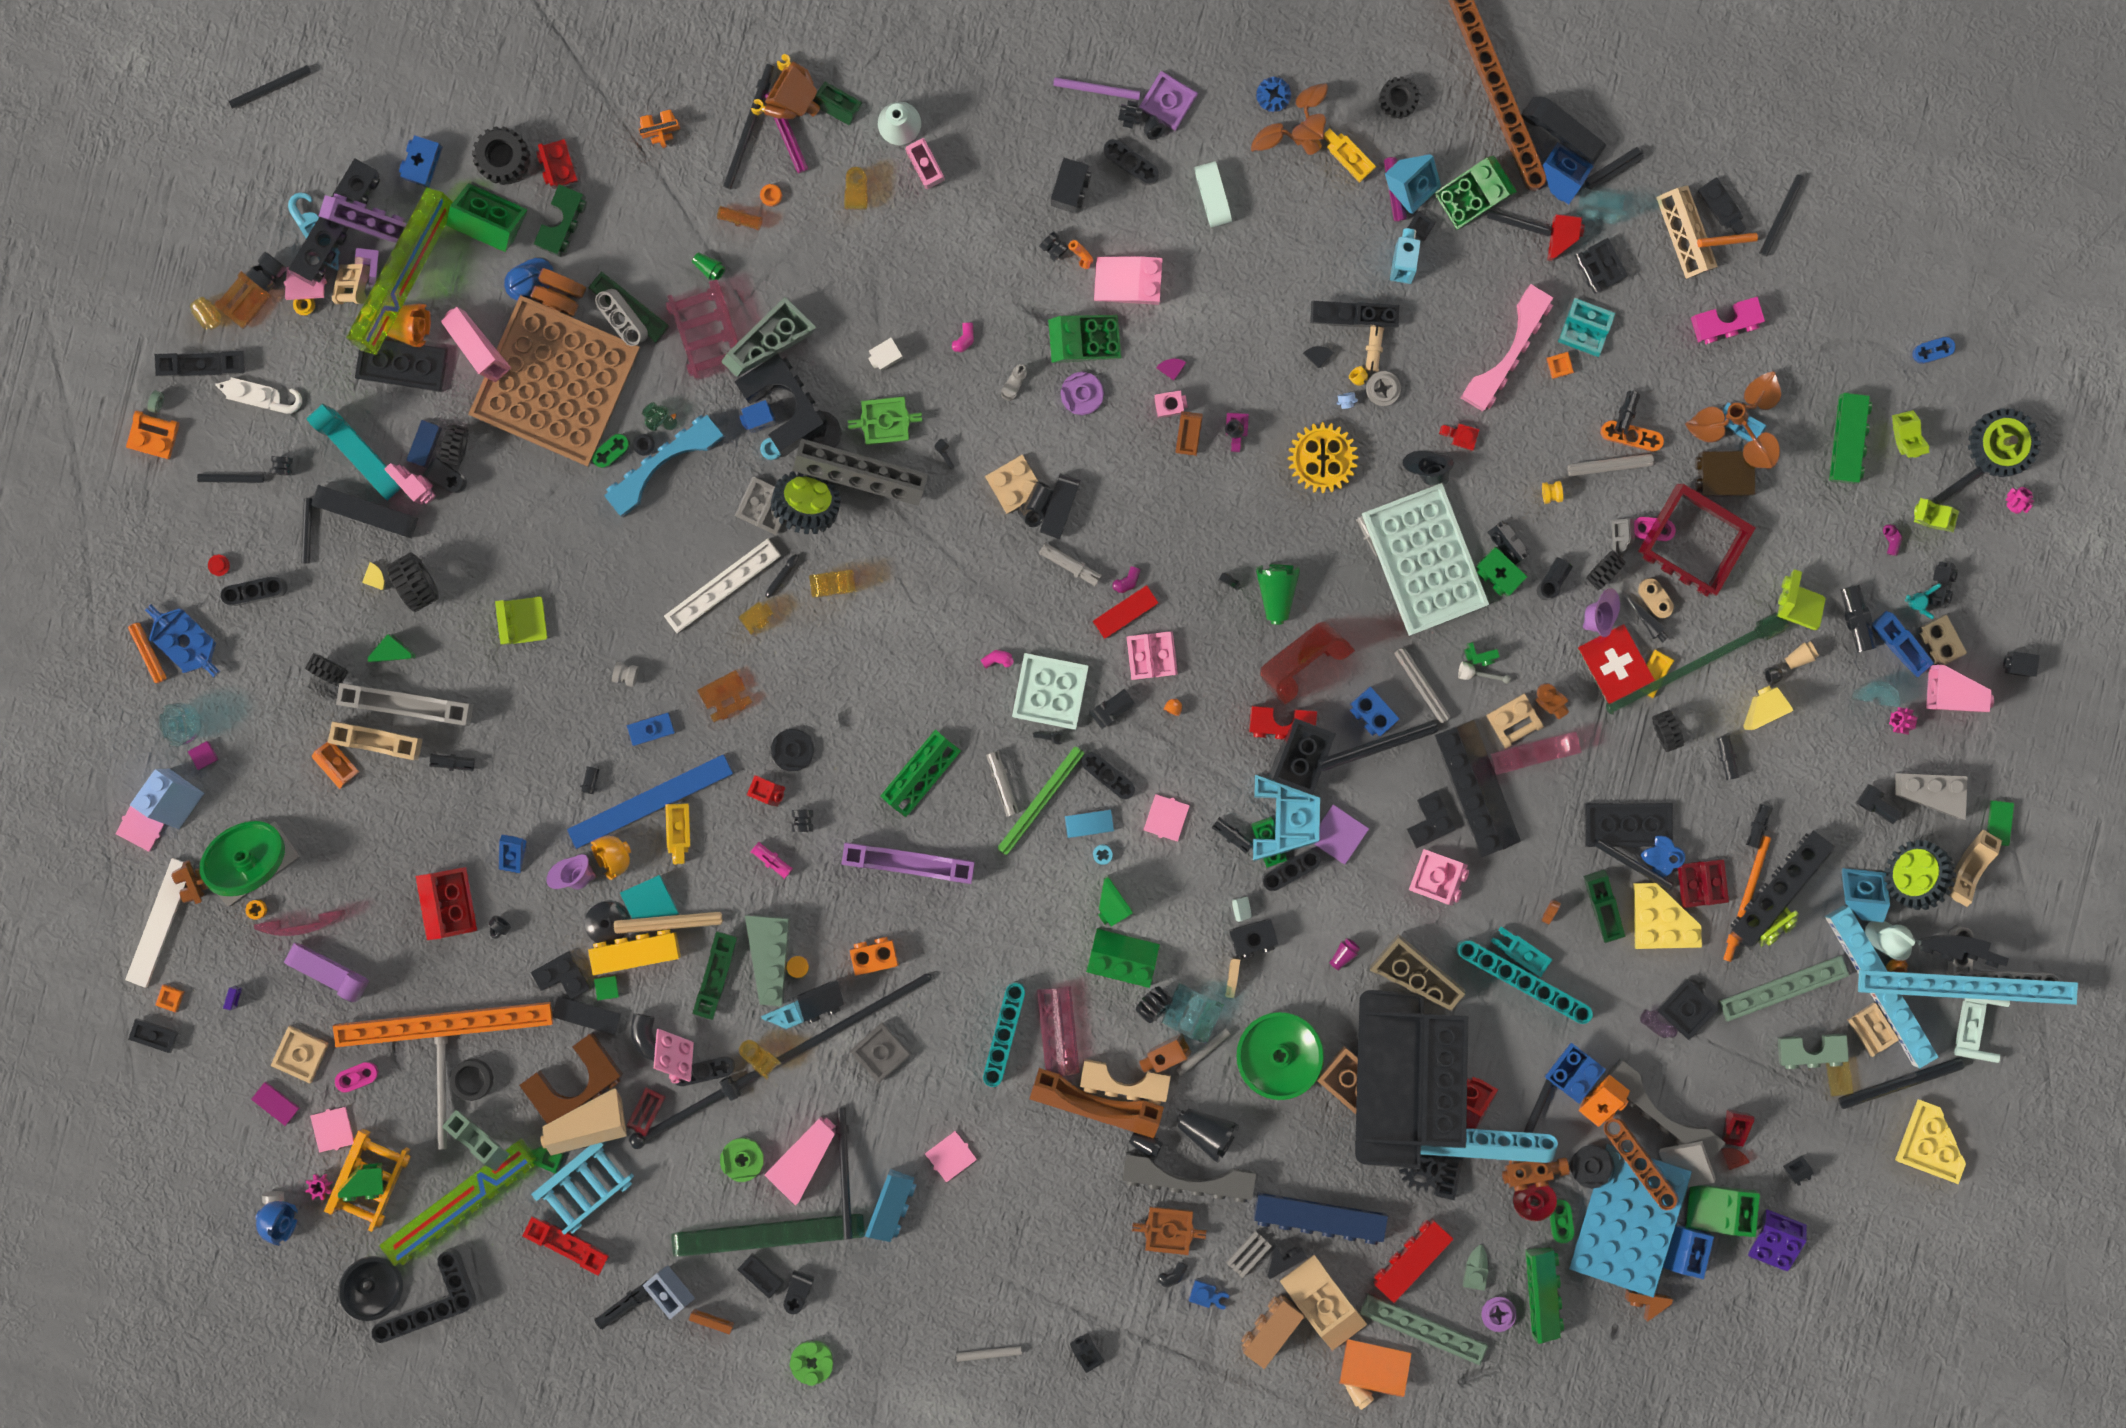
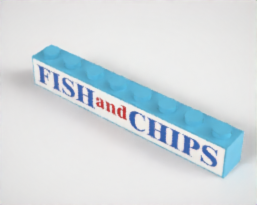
(1891, 1005)

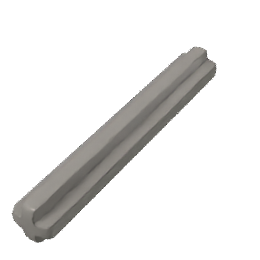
(1610, 465)
(1422, 685)

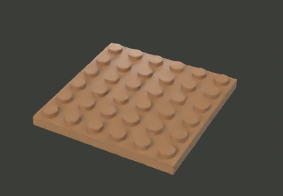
(559, 381)

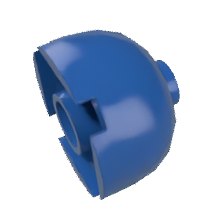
(276, 1221)

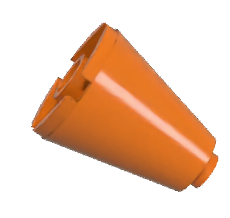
(411, 325)

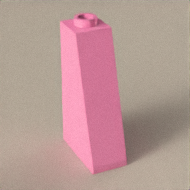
(475, 345)
(797, 1166)

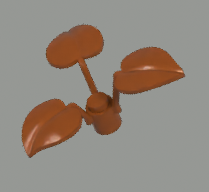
(1304, 134)
(1710, 422)

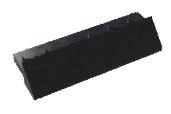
(1477, 788)

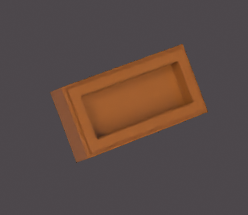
(1189, 433)
(711, 1321)

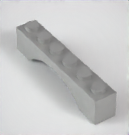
(404, 704)

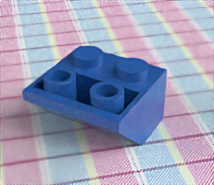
(1575, 1073)
(1689, 1252)

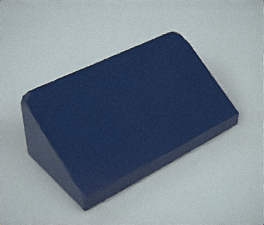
(424, 443)

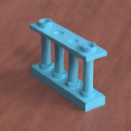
(562, 1177)

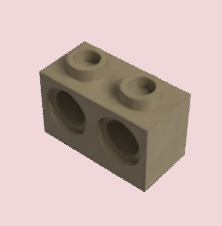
(1946, 637)

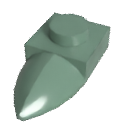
(1476, 1269)

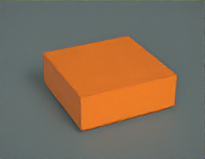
(1560, 365)
(169, 998)

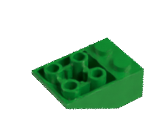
(1475, 192)
(1084, 338)
(1723, 1210)

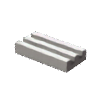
(1242, 1273)

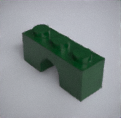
(556, 238)

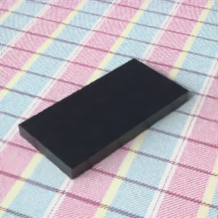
(404, 365)
(1627, 823)

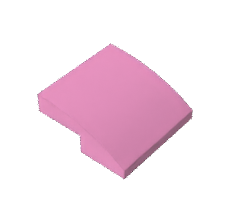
(1152, 655)

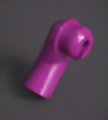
(1894, 538)
(1127, 583)

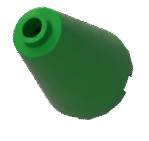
(1277, 590)

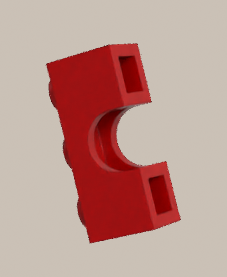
(1263, 722)

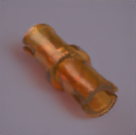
(739, 218)

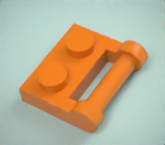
(151, 442)

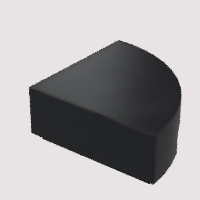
(1318, 355)
(1228, 580)

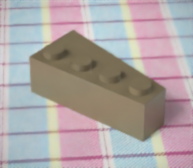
(1410, 968)

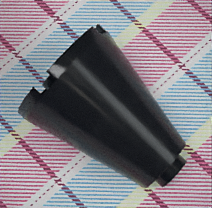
(1207, 1132)

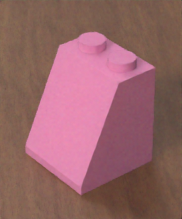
(1956, 692)

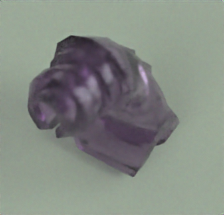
(1650, 1019)

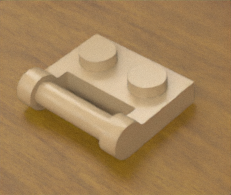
(354, 277)
(1511, 714)

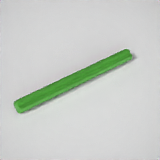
(1041, 800)

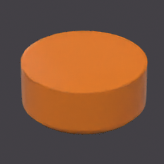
(771, 195)

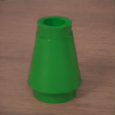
(708, 266)

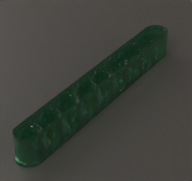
(764, 1235)

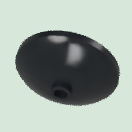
(378, 1297)

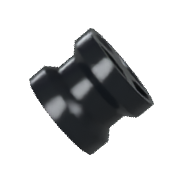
(281, 465)

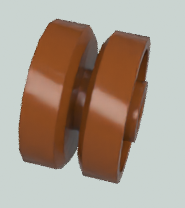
(557, 294)

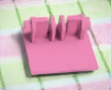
(673, 1056)

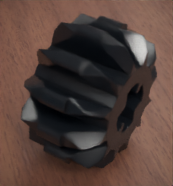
(1154, 1004)

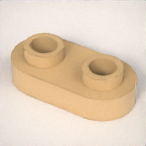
(1654, 599)

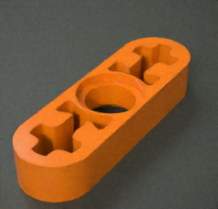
(1646, 445)

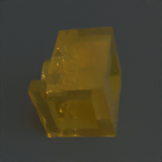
(756, 616)

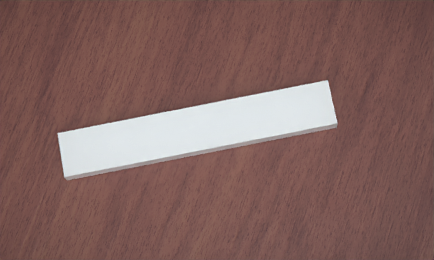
(722, 585)
(156, 928)

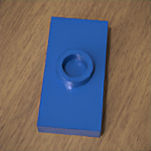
(650, 729)

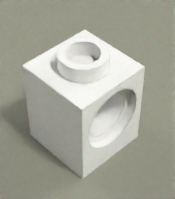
(885, 355)

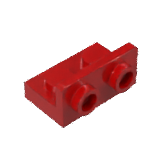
(557, 164)

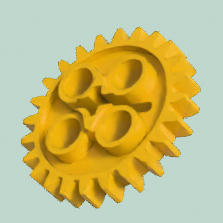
(1342, 458)

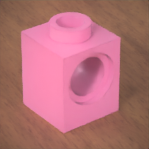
(1163, 411)

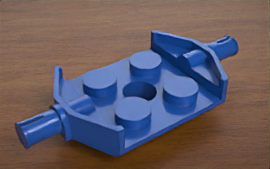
(166, 635)

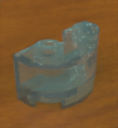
(1882, 691)

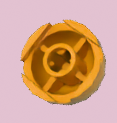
(612, 855)

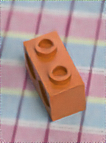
(875, 961)

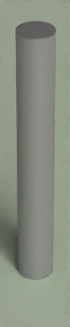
(1199, 1055)
(990, 1353)

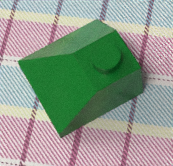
(1112, 904)

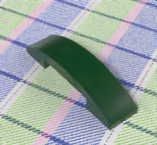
(715, 975)

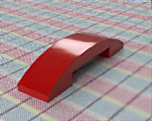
(567, 1245)

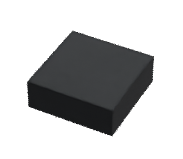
(1422, 225)

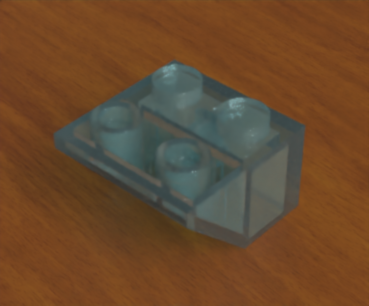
(1192, 1013)

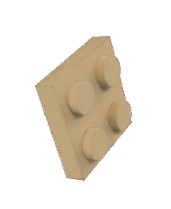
(1012, 483)

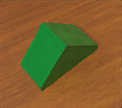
(390, 650)

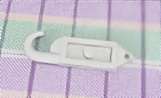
(258, 395)

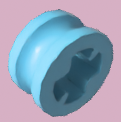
(1103, 861)

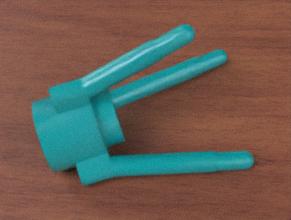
(1920, 601)

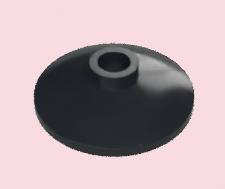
(604, 911)

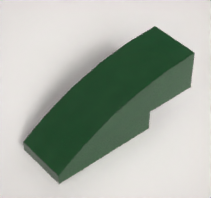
(1604, 906)

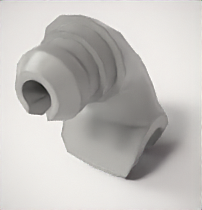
(1014, 382)

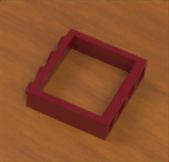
(1729, 560)

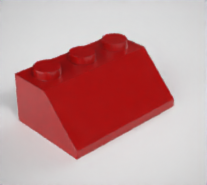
(446, 903)

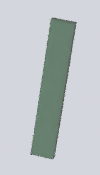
(1784, 988)
(1423, 1329)

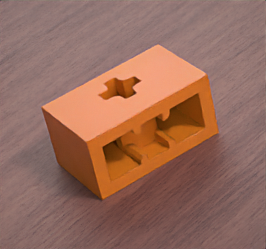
(1604, 1101)

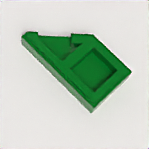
(547, 1161)

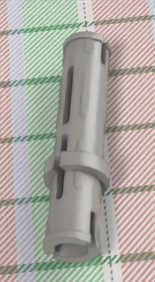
(1070, 564)
(1002, 783)

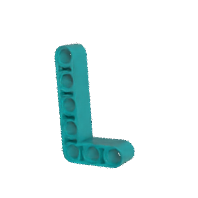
(331, 423)

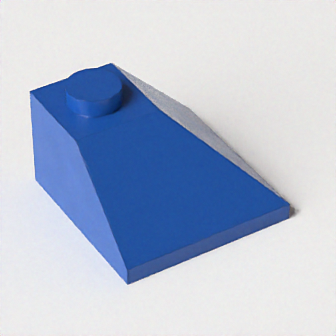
(1565, 172)

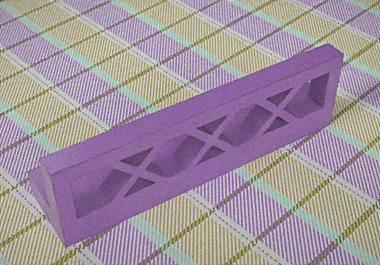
(368, 258)

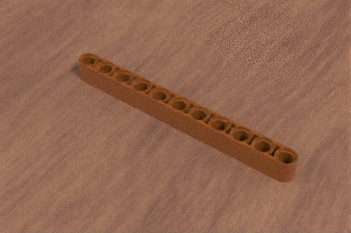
(1502, 88)

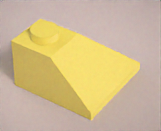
(1766, 707)

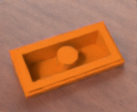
(335, 764)

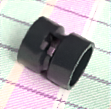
(266, 271)

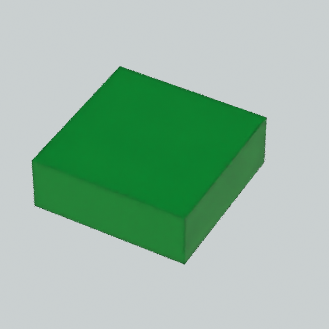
(606, 987)

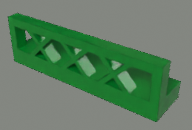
(917, 771)

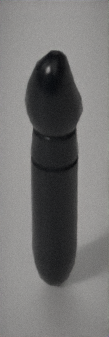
(791, 563)

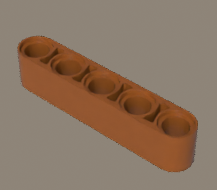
(1651, 1169)

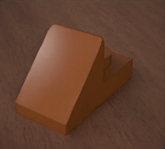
(1653, 1305)

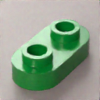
(1562, 1220)

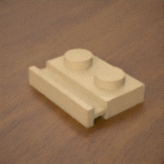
(1873, 1029)

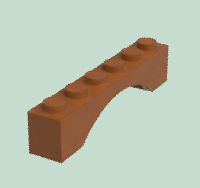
(1134, 1116)

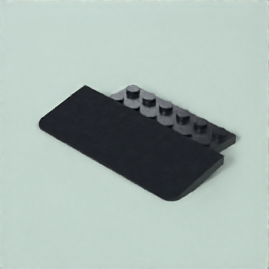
(1408, 1080)

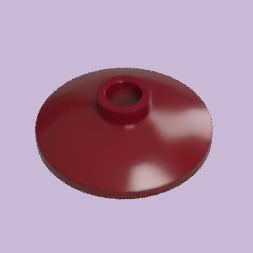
(1543, 1196)

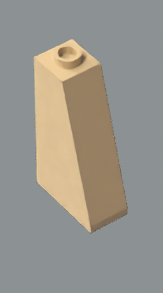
(586, 1125)

